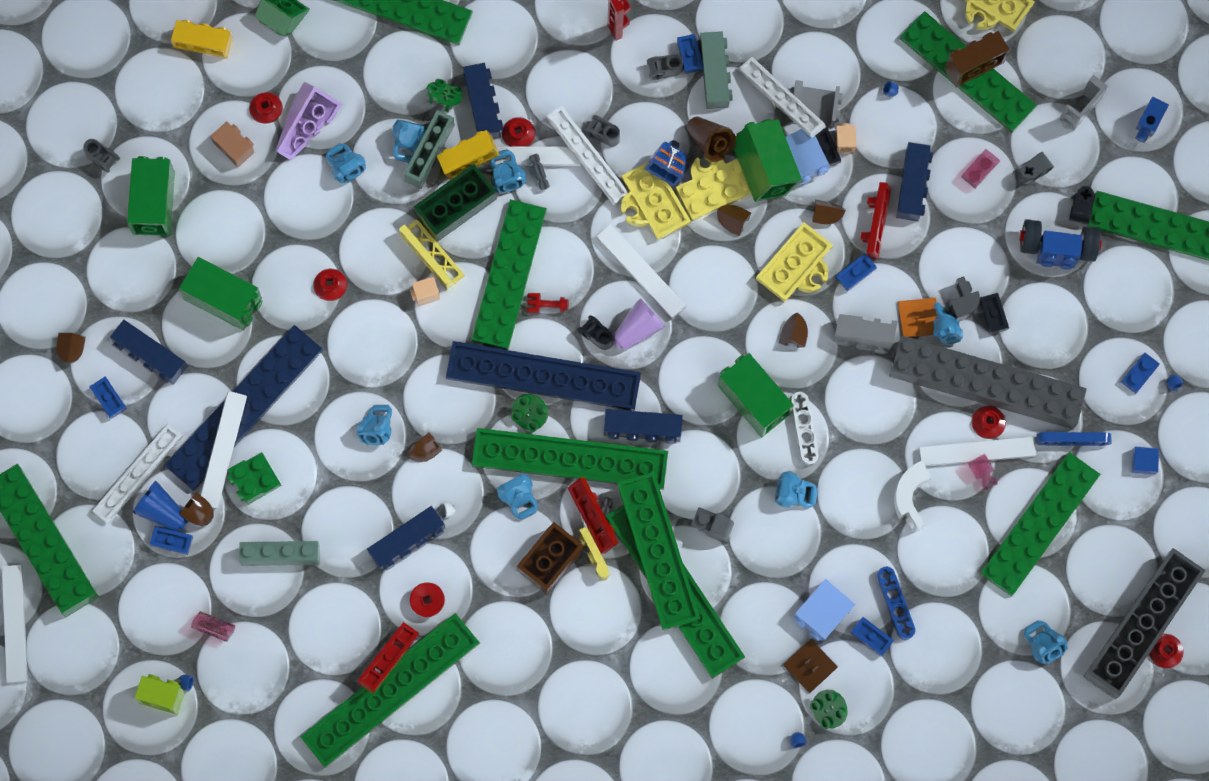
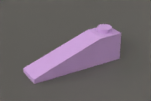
(306, 117)

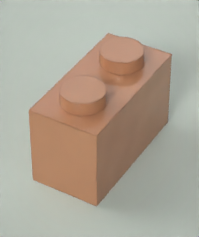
(232, 143)

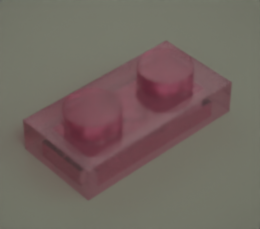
(980, 168)
(213, 626)

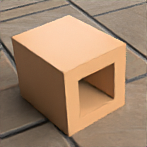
(845, 138)
(425, 291)

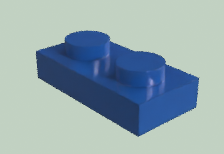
(690, 53)
(856, 272)
(1140, 373)
(108, 397)
(171, 540)
(872, 636)

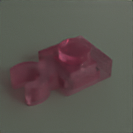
(981, 469)

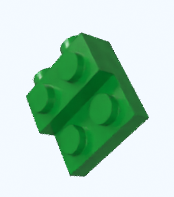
(253, 478)

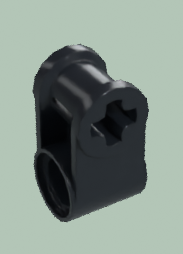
(1081, 208)
(594, 330)

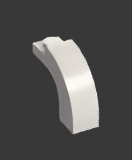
(911, 480)

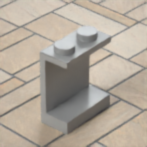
(1094, 91)
(820, 102)

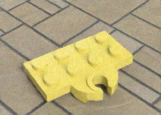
(1005, 12)
(712, 187)
(653, 202)
(797, 264)

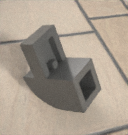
(966, 305)
(716, 525)

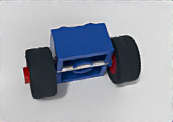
(1059, 247)

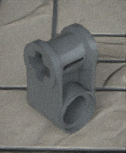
(663, 66)
(600, 129)
(103, 157)
(1036, 167)

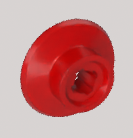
(268, 114)
(521, 139)
(330, 292)
(985, 430)
(423, 591)
(1163, 659)

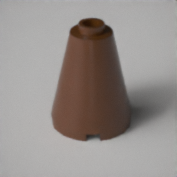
(711, 138)

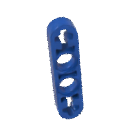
(1074, 438)
(894, 603)

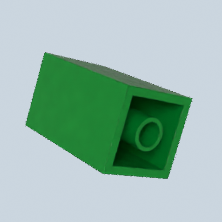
(766, 160)
(151, 196)
(221, 293)
(755, 394)

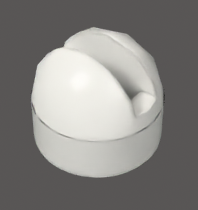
(446, 510)

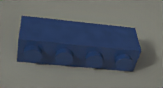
(481, 99)
(913, 181)
(148, 351)
(643, 425)
(406, 538)

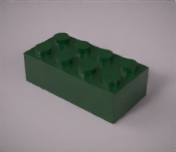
(455, 202)

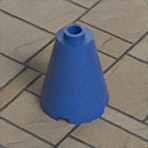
(160, 508)

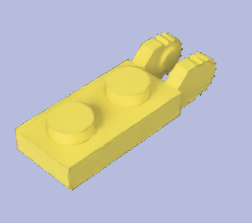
(594, 554)

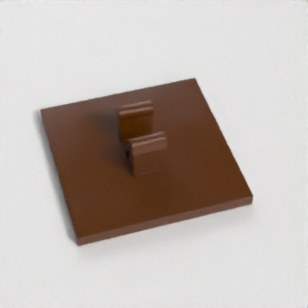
(810, 666)

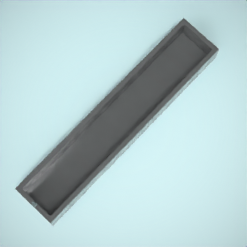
(988, 382)

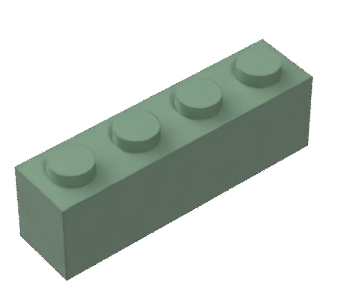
(714, 70)
(428, 149)
(279, 553)

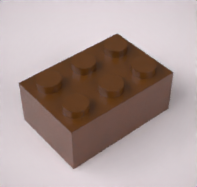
(976, 58)
(550, 558)

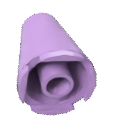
(637, 326)

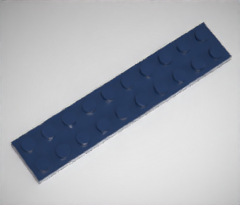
(543, 375)
(263, 389)

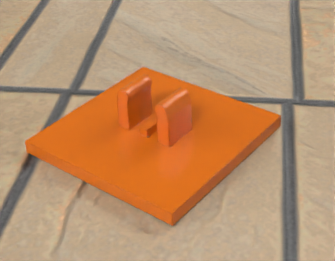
(917, 317)

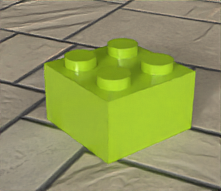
(159, 694)

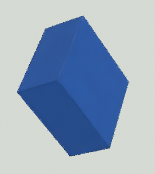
(1145, 460)

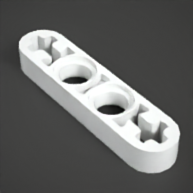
(804, 428)

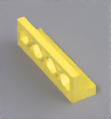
(425, 256)

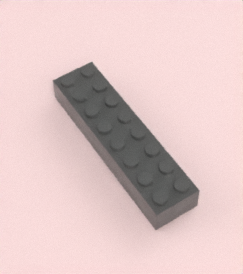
(1144, 623)

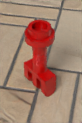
(563, 304)

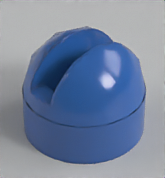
(890, 89)
(1174, 382)
(186, 682)
(797, 740)

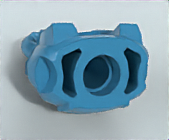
(407, 137)
(345, 165)
(508, 174)
(946, 326)
(375, 428)
(792, 491)
(517, 494)
(1047, 644)

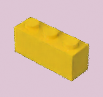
(201, 38)
(472, 151)

